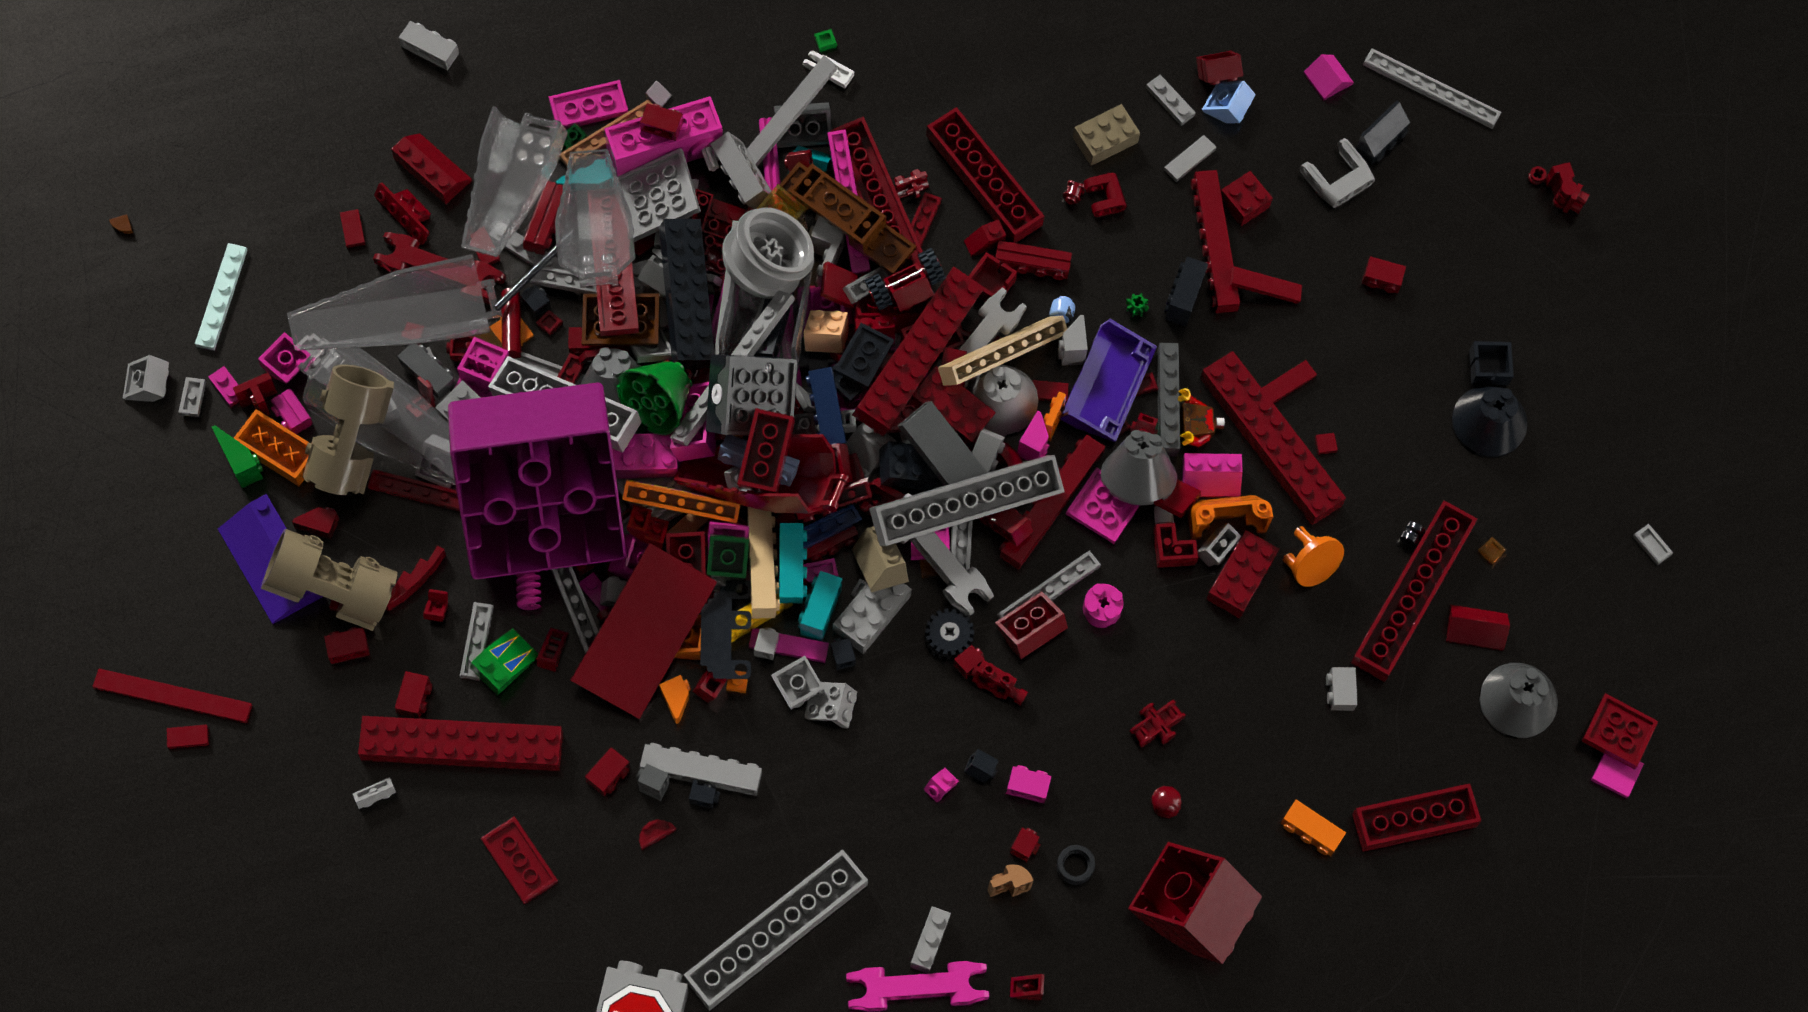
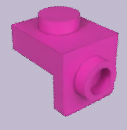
(940, 784)

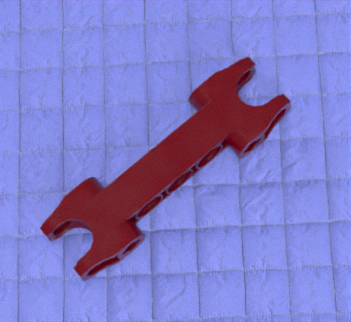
(408, 255)

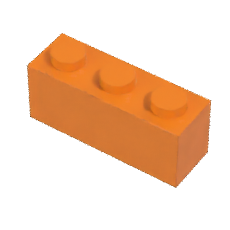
(1313, 828)

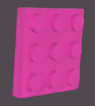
(1100, 510)

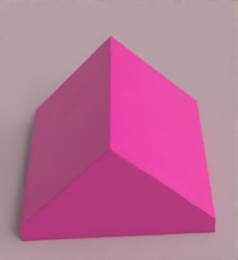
(1327, 76)

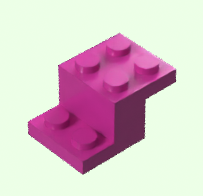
(481, 365)

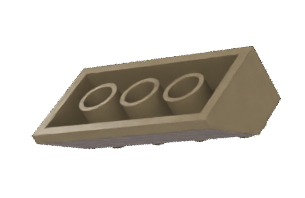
(879, 564)

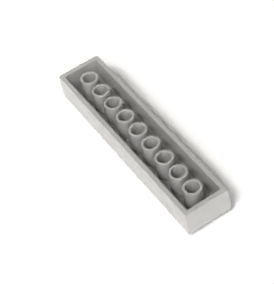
(966, 500)
(775, 930)

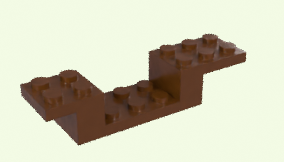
(851, 215)

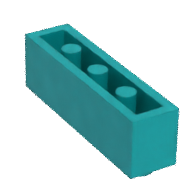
(791, 563)

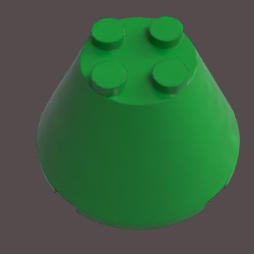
(657, 394)

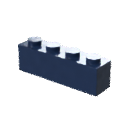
(827, 405)

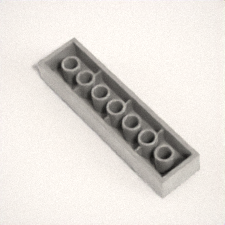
(520, 377)

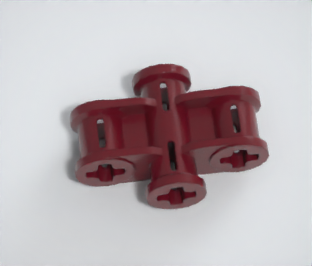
(1157, 723)

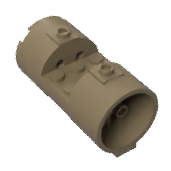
(356, 398)
(299, 567)

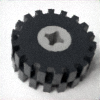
(949, 643)

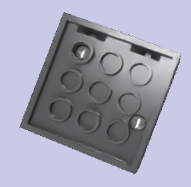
(747, 383)

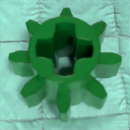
(1137, 310)

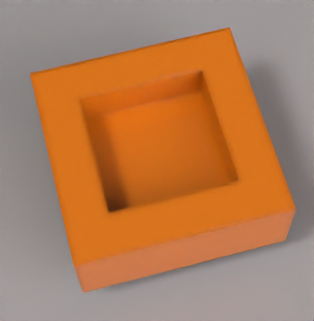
(737, 685)

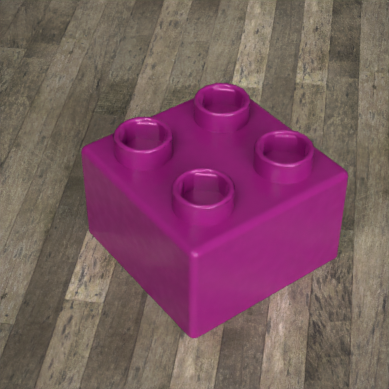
(536, 480)

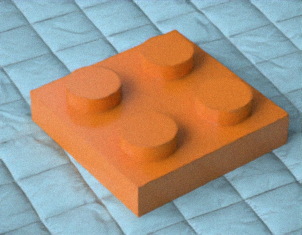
(1052, 419)

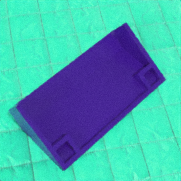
(1108, 381)
(252, 540)

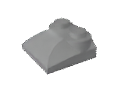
(797, 682)

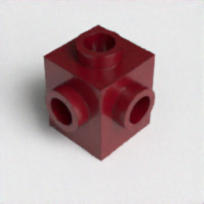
(1145, 424)

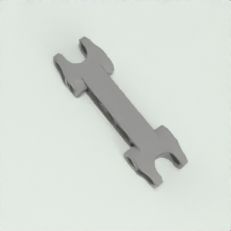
(994, 321)
(959, 580)

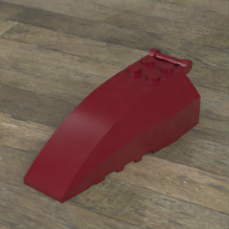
(805, 495)

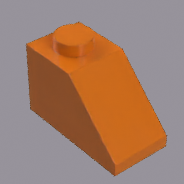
(676, 696)

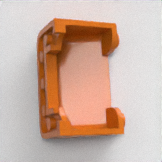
(1254, 509)

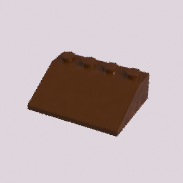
(648, 322)

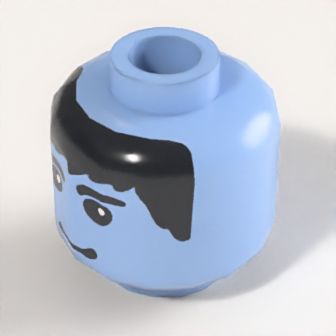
(1063, 306)

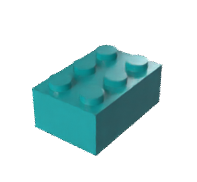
(820, 606)

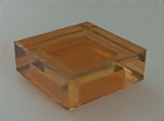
(1492, 550)

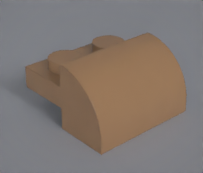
(1014, 879)

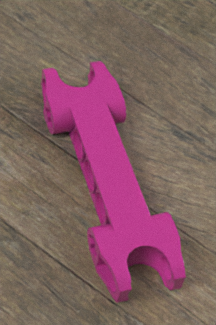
(952, 983)

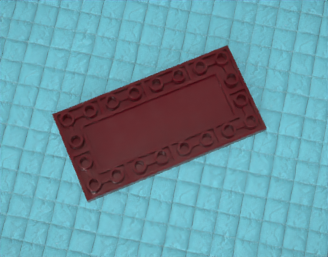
(644, 630)

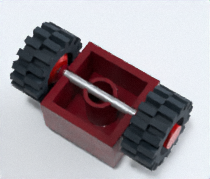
(908, 285)

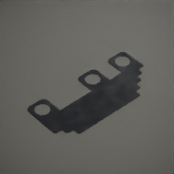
(716, 630)

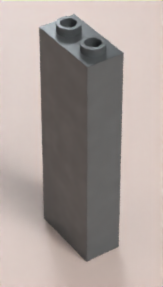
(940, 445)

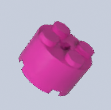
(1106, 595)

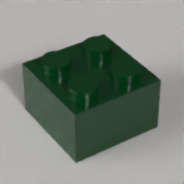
(728, 556)

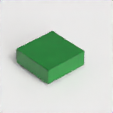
(825, 40)

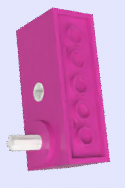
(633, 148)

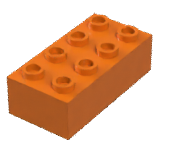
(275, 446)

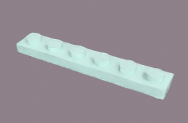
(221, 296)

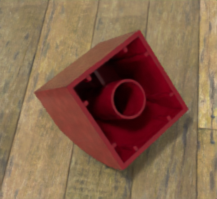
(1196, 901)

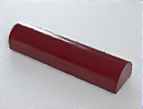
(512, 325)

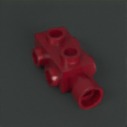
(995, 680)

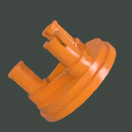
(1316, 560)

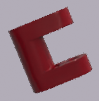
(1115, 199)

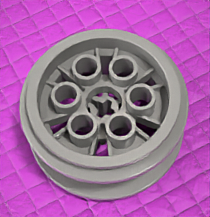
(768, 252)

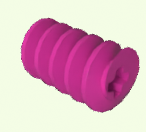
(526, 590)

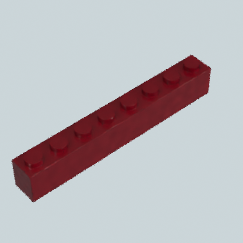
(1216, 240)
(1046, 510)

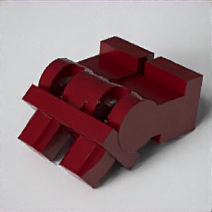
(1566, 192)

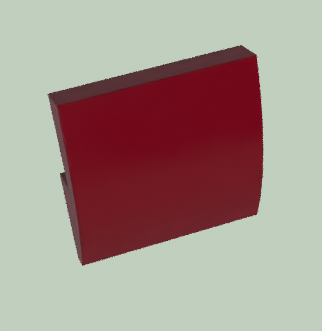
(647, 528)

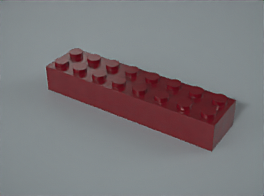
(984, 175)

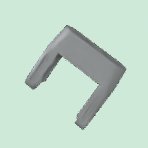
(1348, 185)

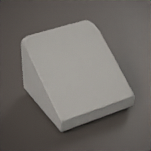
(658, 94)

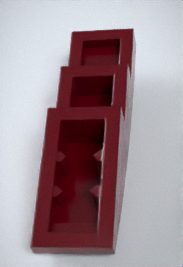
(410, 583)

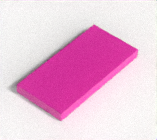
(589, 104)

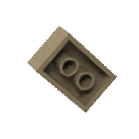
(1106, 135)

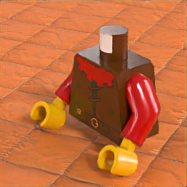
(1197, 420)

